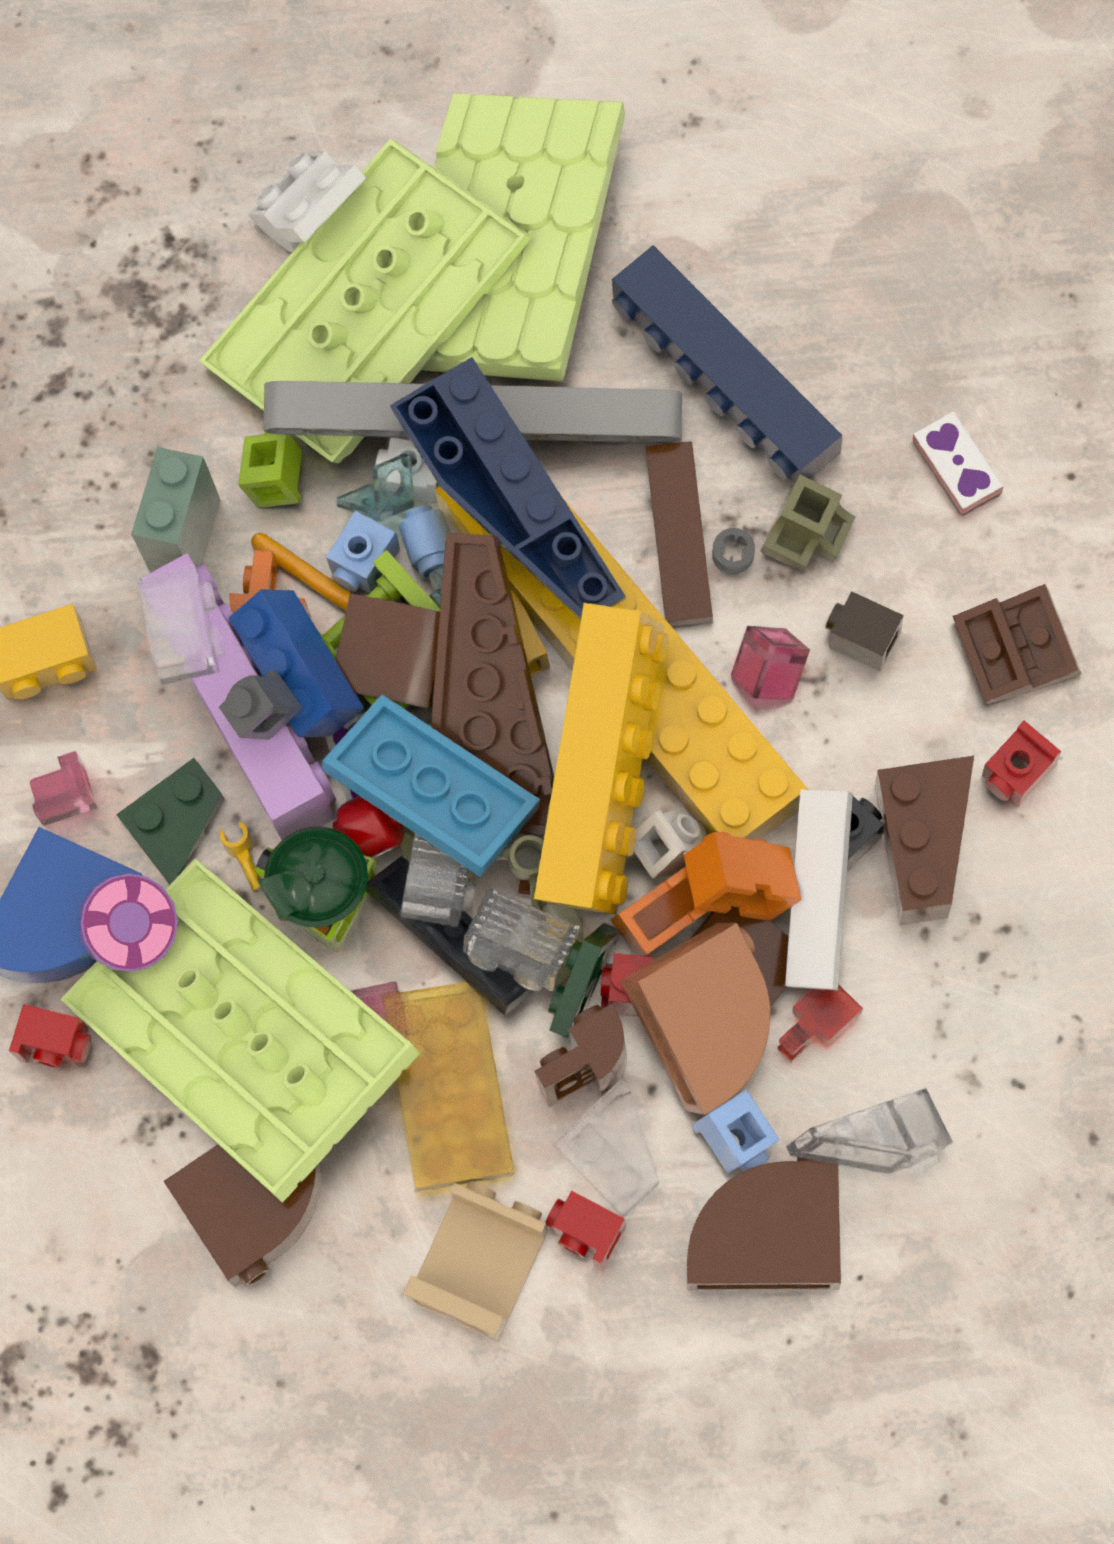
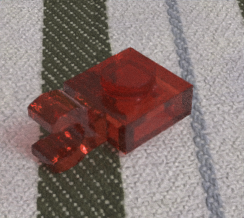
(820, 1015)

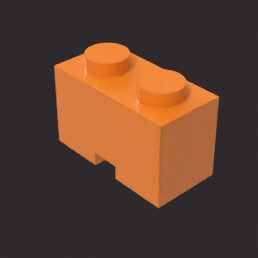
(743, 875)
(658, 915)

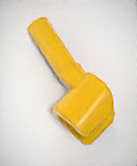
(241, 851)

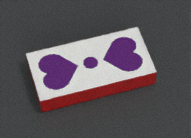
(957, 463)

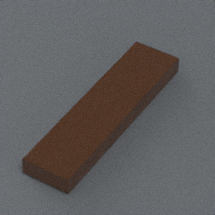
(679, 534)

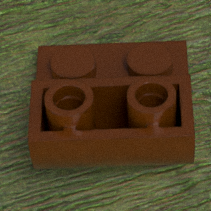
(596, 1057)

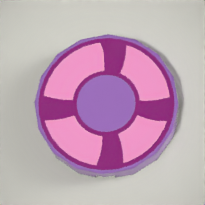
(127, 922)

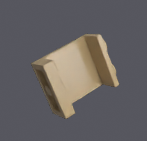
(478, 1260)

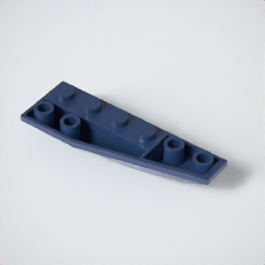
(502, 485)

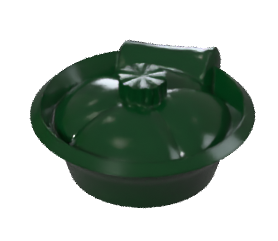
(315, 877)

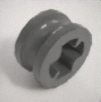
(737, 536)

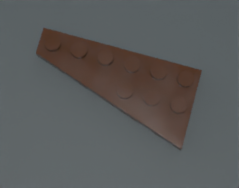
(483, 674)

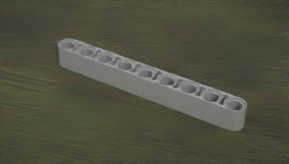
(536, 411)

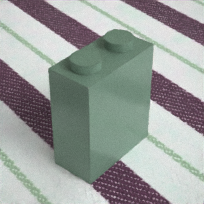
(175, 509)

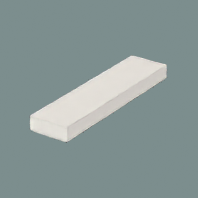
(821, 879)

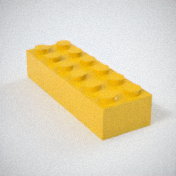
(601, 759)

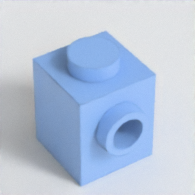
(355, 551)

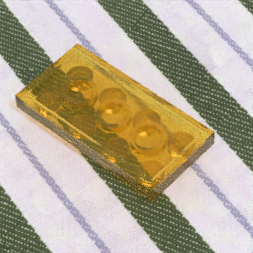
(451, 1089)

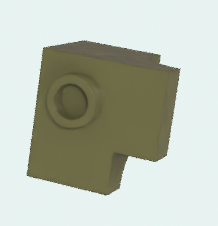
(808, 524)

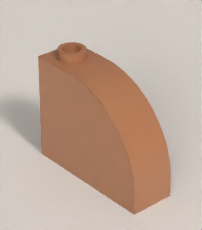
(705, 1014)

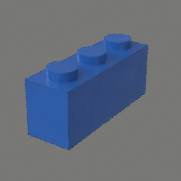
(286, 640)

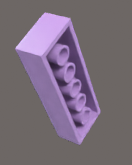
(276, 768)

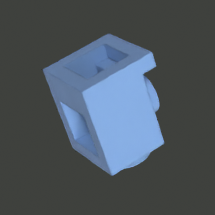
(745, 1121)

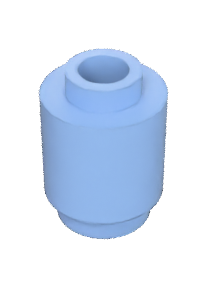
(424, 538)

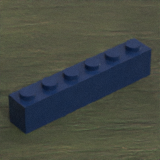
(725, 366)

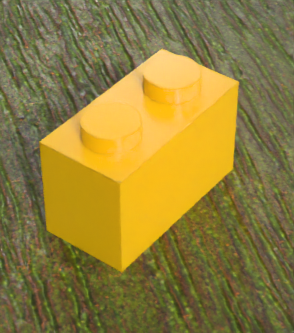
(43, 652)

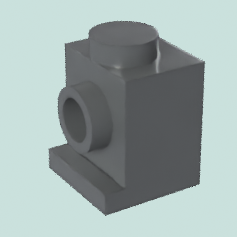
(254, 700)

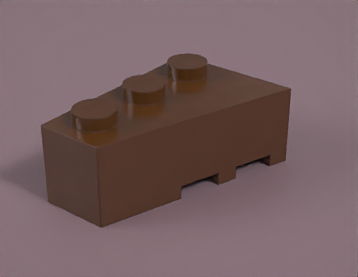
(923, 833)

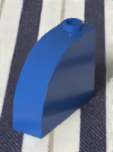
(43, 908)

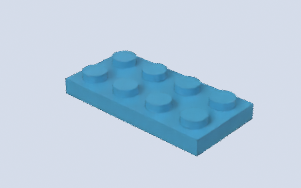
(431, 785)

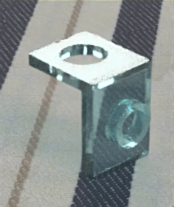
(374, 499)

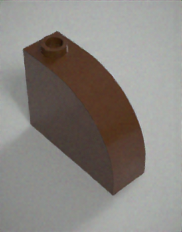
(239, 1216)
(770, 1230)

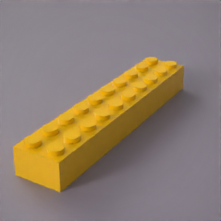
(699, 734)

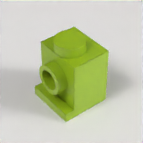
(270, 469)

